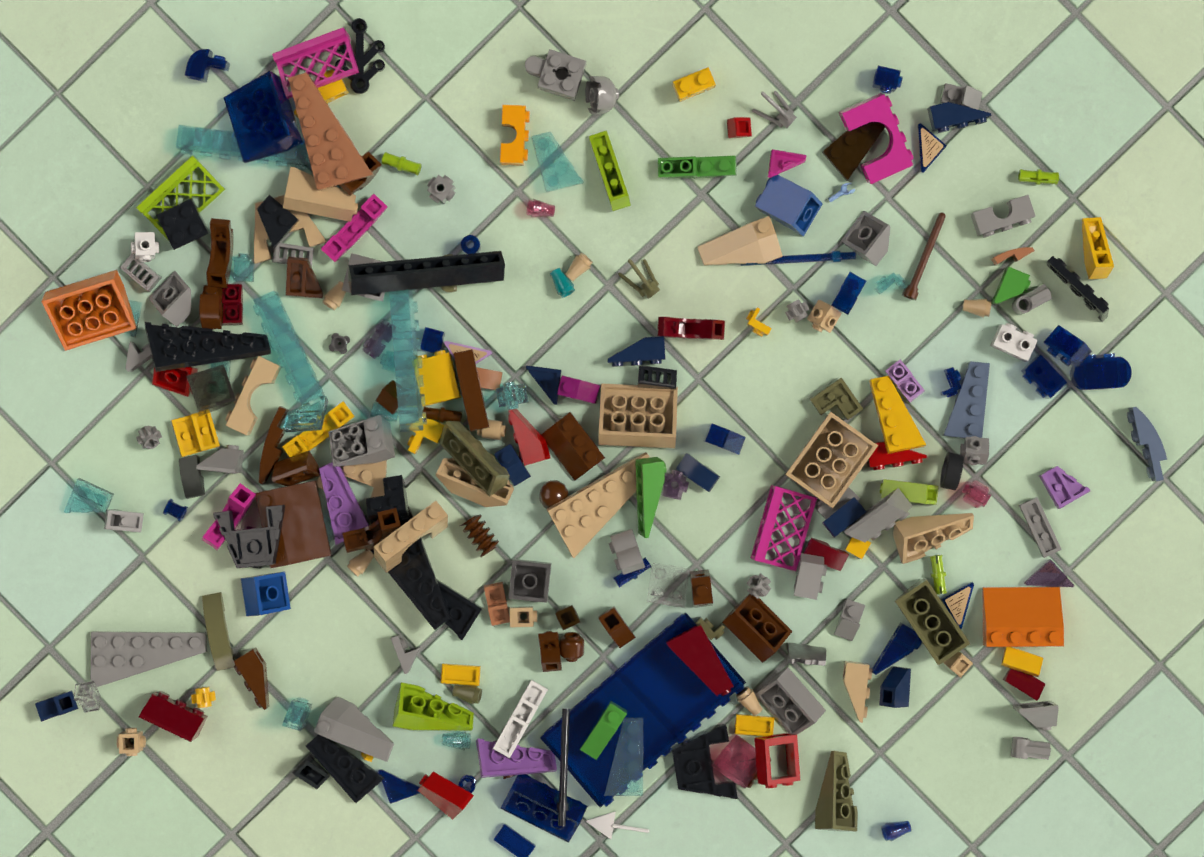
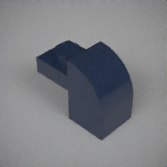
(56, 705)

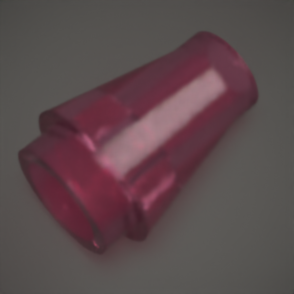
(539, 209)

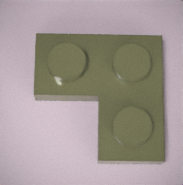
(839, 395)

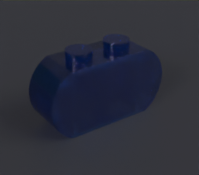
(1101, 373)

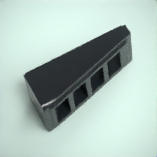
(655, 370)

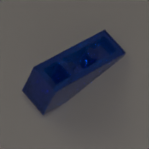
(900, 645)

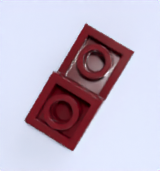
(232, 304)
(832, 556)

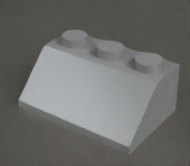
(880, 517)
(790, 702)

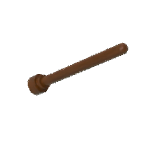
(911, 291)

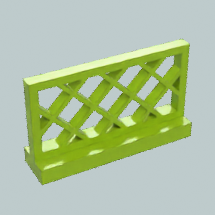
(173, 182)

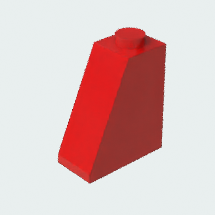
(444, 794)

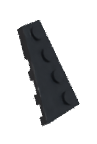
(347, 770)

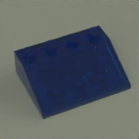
(262, 118)

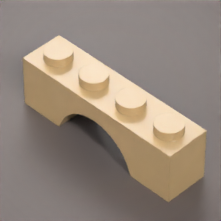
(242, 417)

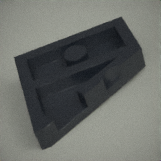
(276, 220)

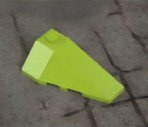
(423, 711)

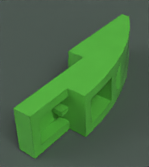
(696, 167)

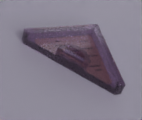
(1049, 576)

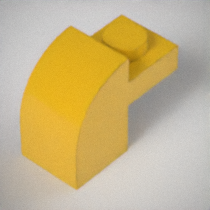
(431, 431)

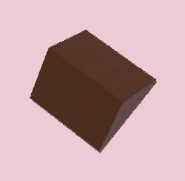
(295, 469)

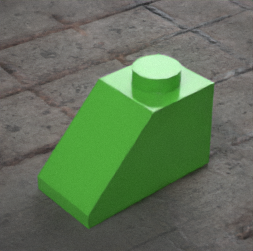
(1011, 284)

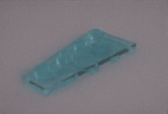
(627, 764)

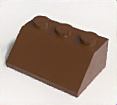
(572, 446)
(757, 627)

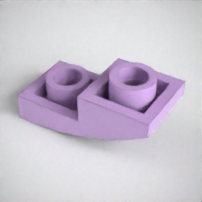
(904, 381)

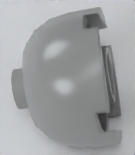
(601, 94)

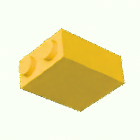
(438, 378)

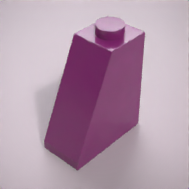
(578, 389)

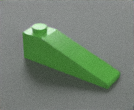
(649, 485)

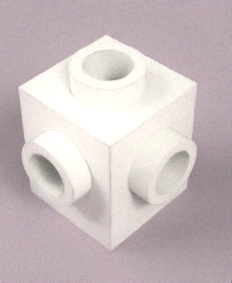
(147, 240)

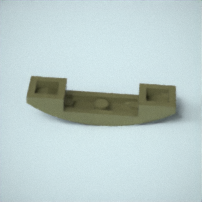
(217, 631)

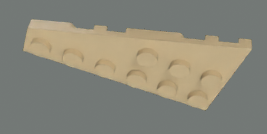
(590, 508)

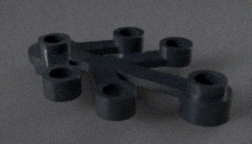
(361, 59)

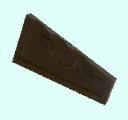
(852, 147)

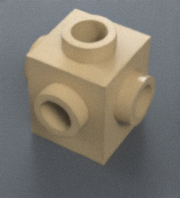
(824, 316)
(125, 745)

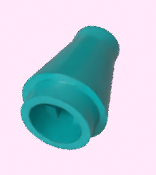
(562, 284)

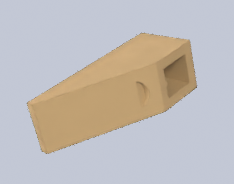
(855, 680)

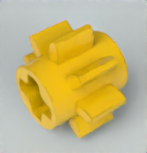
(203, 697)

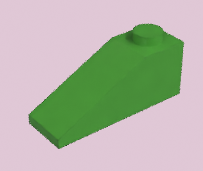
(604, 730)

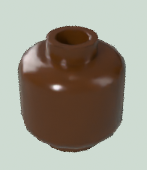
(571, 646)

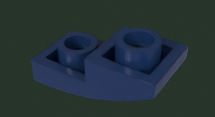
(697, 472)
(844, 517)

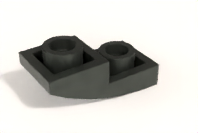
(191, 477)

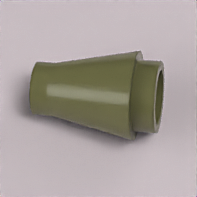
(468, 693)

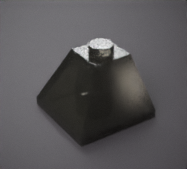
(211, 389)

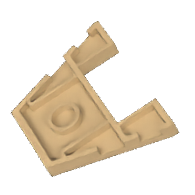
(261, 248)
(369, 474)

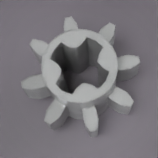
(797, 310)
(149, 437)
(759, 585)

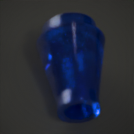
(895, 830)

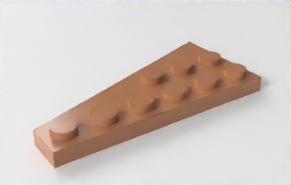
(327, 143)

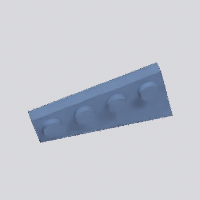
(970, 404)

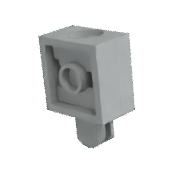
(557, 73)

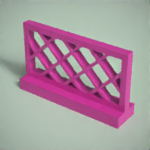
(315, 47)
(767, 527)

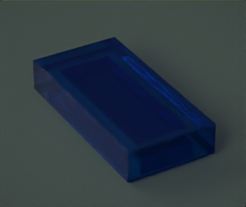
(514, 841)

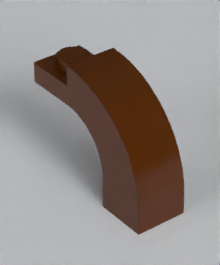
(221, 253)
(371, 535)

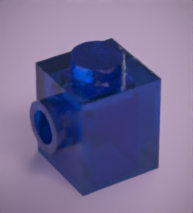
(887, 79)

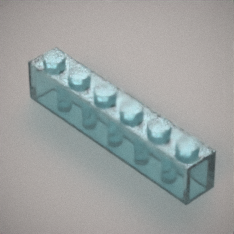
(288, 347)

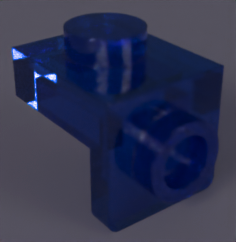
(953, 377)

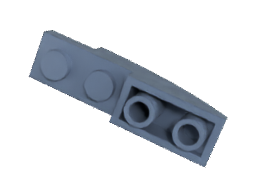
(1146, 435)

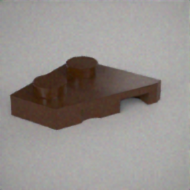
(302, 279)

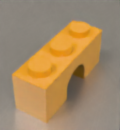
(515, 152)

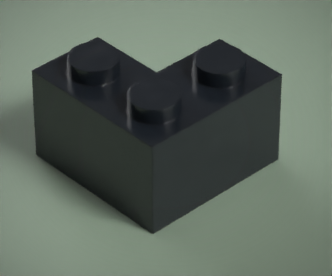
(394, 497)

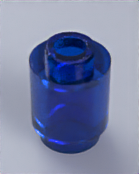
(475, 249)

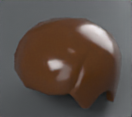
(552, 493)

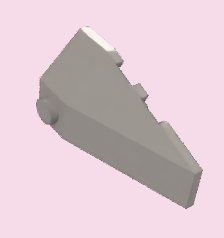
(348, 726)

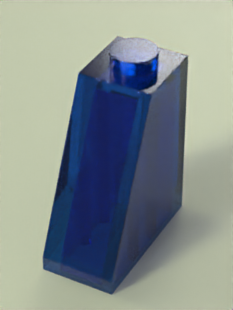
(724, 438)

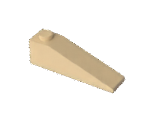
(747, 244)
(922, 533)

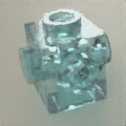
(511, 395)

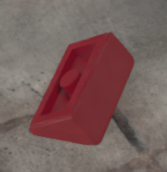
(1024, 682)

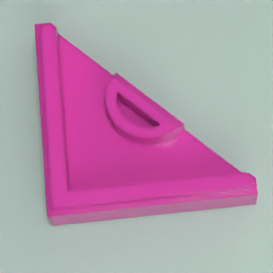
(783, 161)

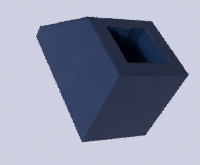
(896, 688)

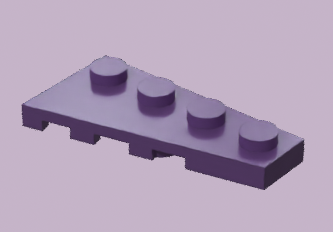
(341, 502)
(521, 762)

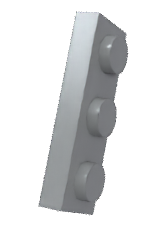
(1040, 527)

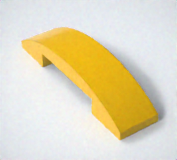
(308, 440)

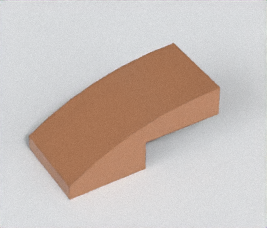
(1016, 254)
(489, 378)
(497, 603)

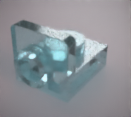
(243, 268)

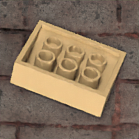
(637, 416)
(831, 460)

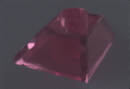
(737, 761)

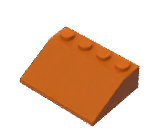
(89, 310)
(1022, 617)

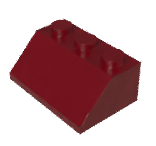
(173, 716)

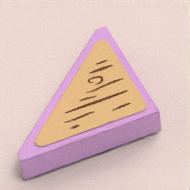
(479, 354)

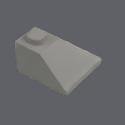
(868, 238)
(173, 299)
(224, 460)
(1040, 714)

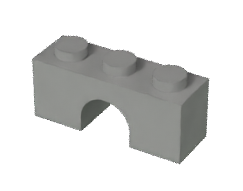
(1019, 212)

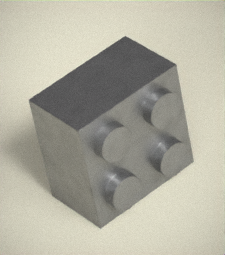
(530, 580)

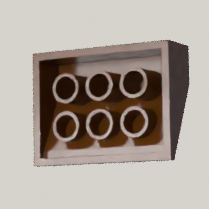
(303, 524)

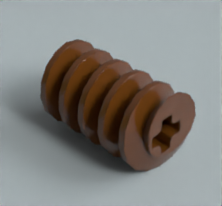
(480, 535)

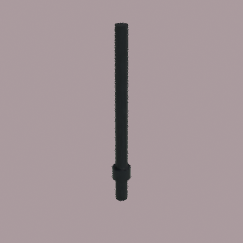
(562, 805)

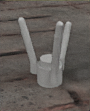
(785, 116)

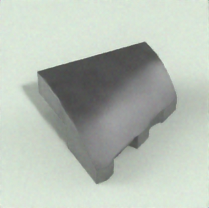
(806, 654)

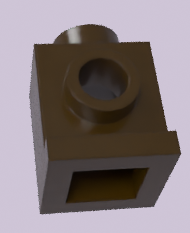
(567, 617)

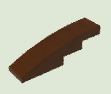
(471, 390)
(271, 452)

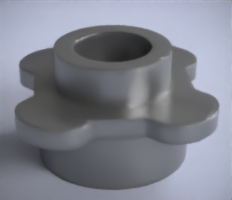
(334, 343)

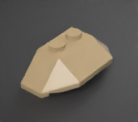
(462, 484)

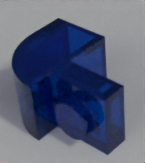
(200, 63)
(848, 293)

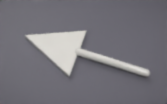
(606, 824)

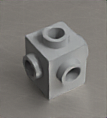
(445, 195)
(975, 450)

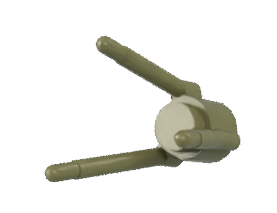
(649, 287)

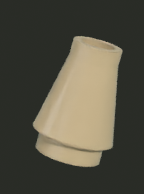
(579, 266)
(334, 297)
(978, 307)
(360, 562)
(749, 701)

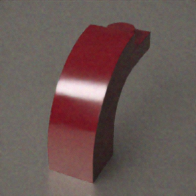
(691, 328)

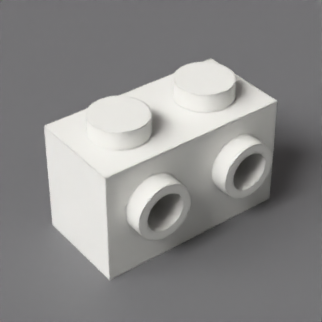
(1014, 342)

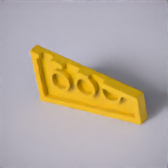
(895, 421)

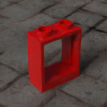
(763, 759)

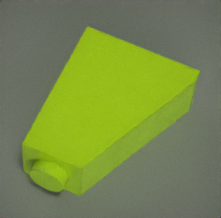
(912, 491)

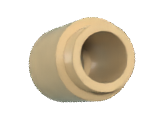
(495, 431)

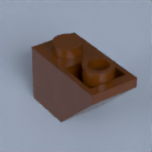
(616, 627)

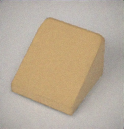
(958, 664)

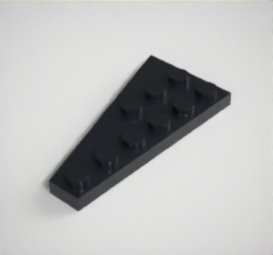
(199, 346)
(419, 582)

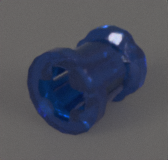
(175, 510)
(468, 778)

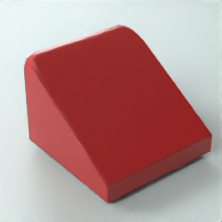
(739, 127)

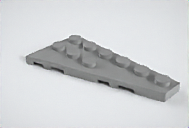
(131, 653)

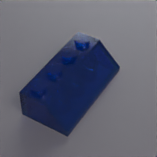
(537, 805)

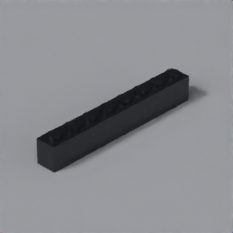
(426, 272)

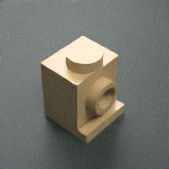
(515, 619)

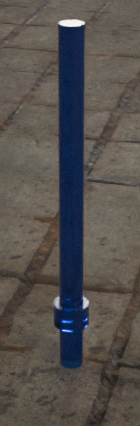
(835, 256)

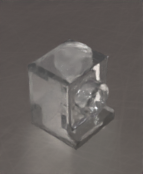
(87, 696)

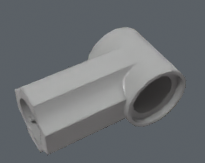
(1032, 299)
(1026, 748)

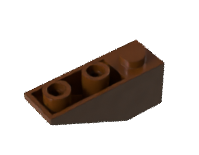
(255, 674)

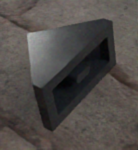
(311, 772)

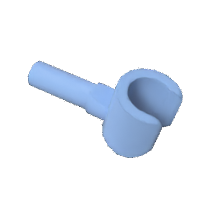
(843, 191)

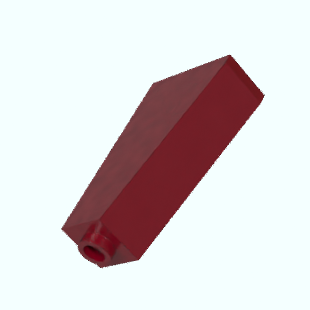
(699, 655)

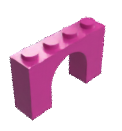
(896, 156)

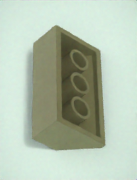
(473, 457)
(931, 621)

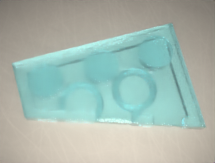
(553, 164)

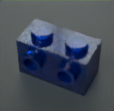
(1067, 346)
(1043, 376)

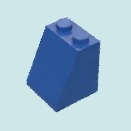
(788, 204)

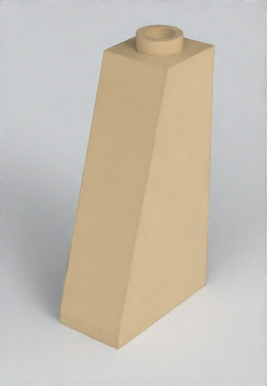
(304, 197)

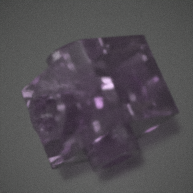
(675, 492)

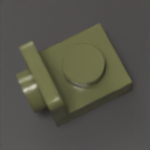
(707, 626)

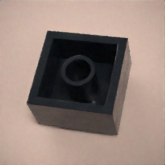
(182, 224)

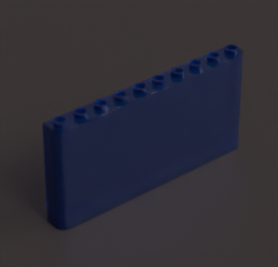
(648, 686)

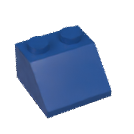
(265, 594)

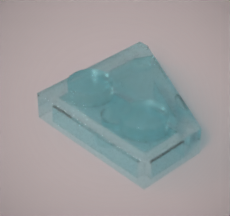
(306, 417)
(88, 498)

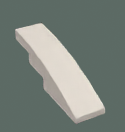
(520, 718)

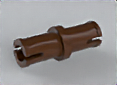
(442, 414)

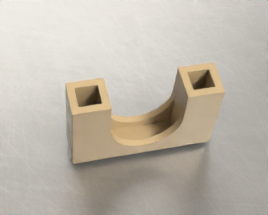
(429, 521)

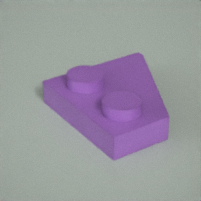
(1062, 487)

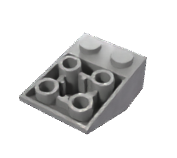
(362, 442)

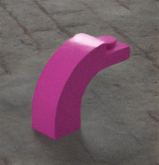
(239, 503)

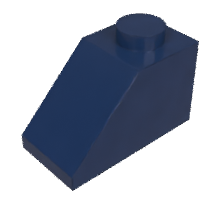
(510, 460)

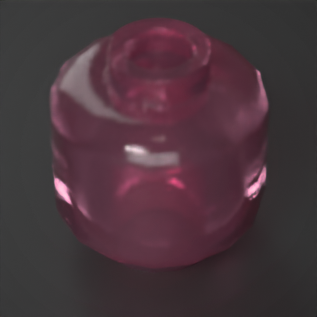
(976, 494)

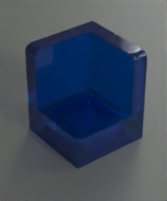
(432, 340)

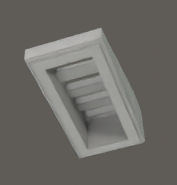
(276, 252)
(151, 283)

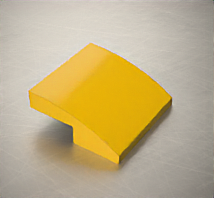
(195, 434)

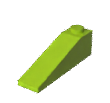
(610, 171)

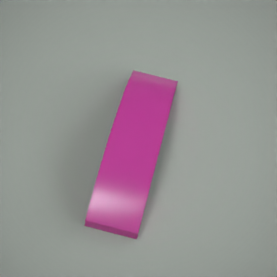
(354, 230)

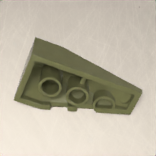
(835, 803)

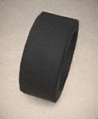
(951, 471)

